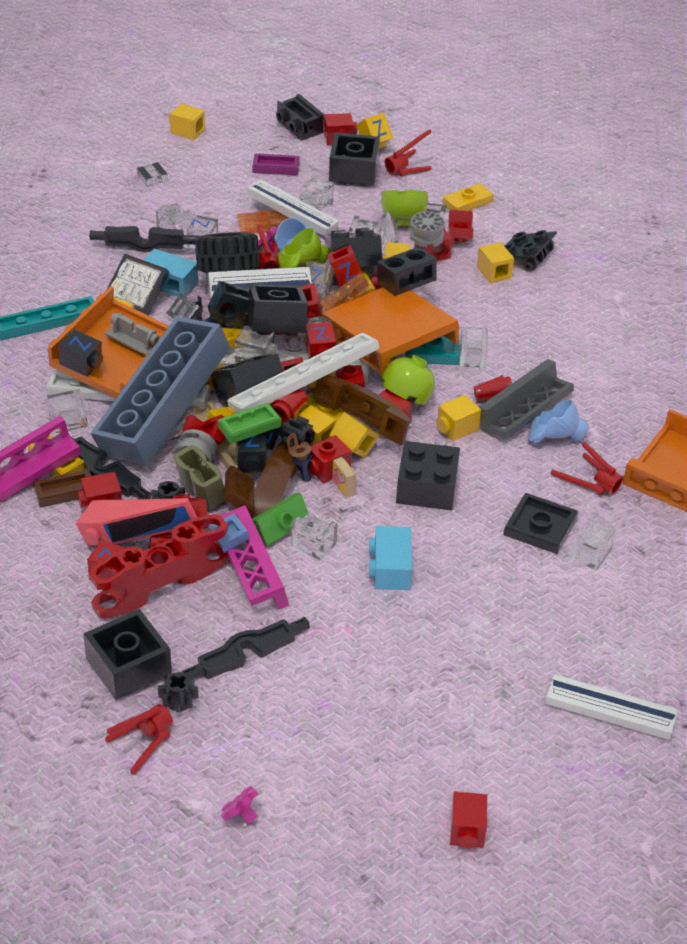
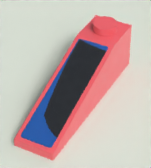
(131, 519)

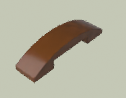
(364, 404)
(273, 480)

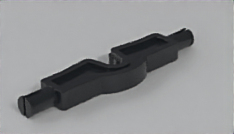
(130, 237)
(95, 459)
(261, 642)

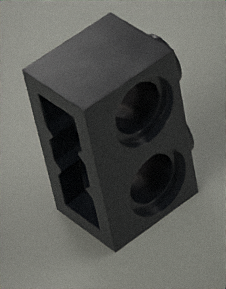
(407, 271)
(235, 312)

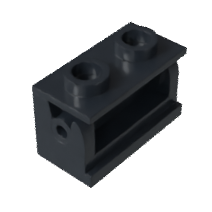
(300, 117)

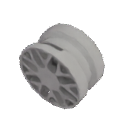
(427, 229)
(203, 442)

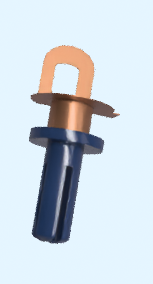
(301, 456)

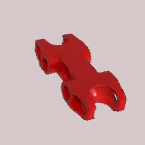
(145, 571)

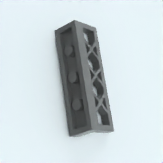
(519, 399)

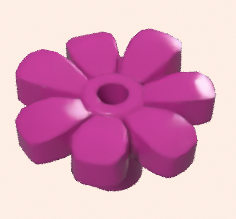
(270, 235)
(241, 806)

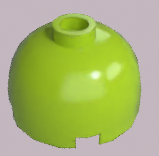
(404, 204)
(409, 379)

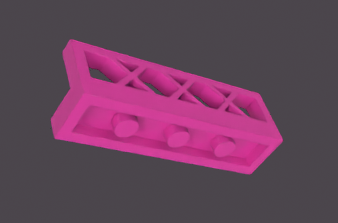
(41, 460)
(265, 570)

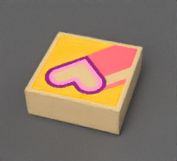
(344, 477)

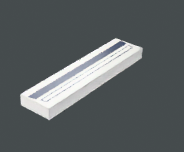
(292, 207)
(282, 276)
(611, 707)

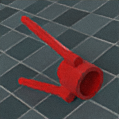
(398, 161)
(267, 258)
(606, 476)
(151, 723)

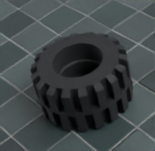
(227, 252)

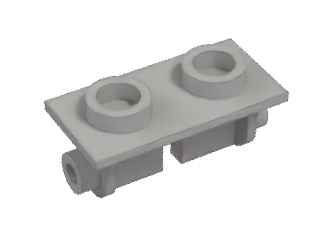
(134, 336)

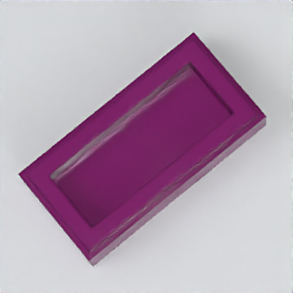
(276, 164)

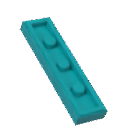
(42, 318)

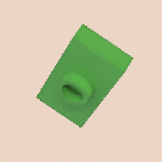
(249, 423)
(278, 519)

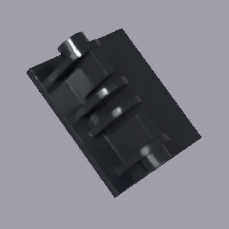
(531, 247)

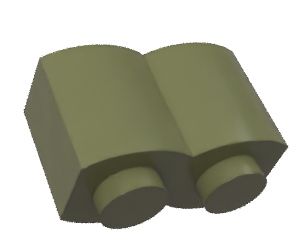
(200, 476)

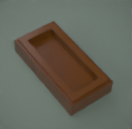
(59, 488)
(238, 488)

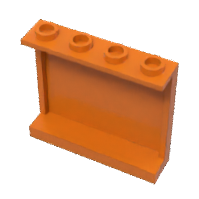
(394, 321)
(118, 359)
(663, 464)

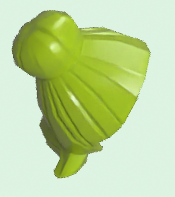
(303, 248)

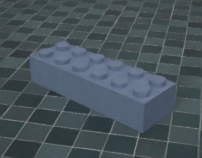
(161, 390)

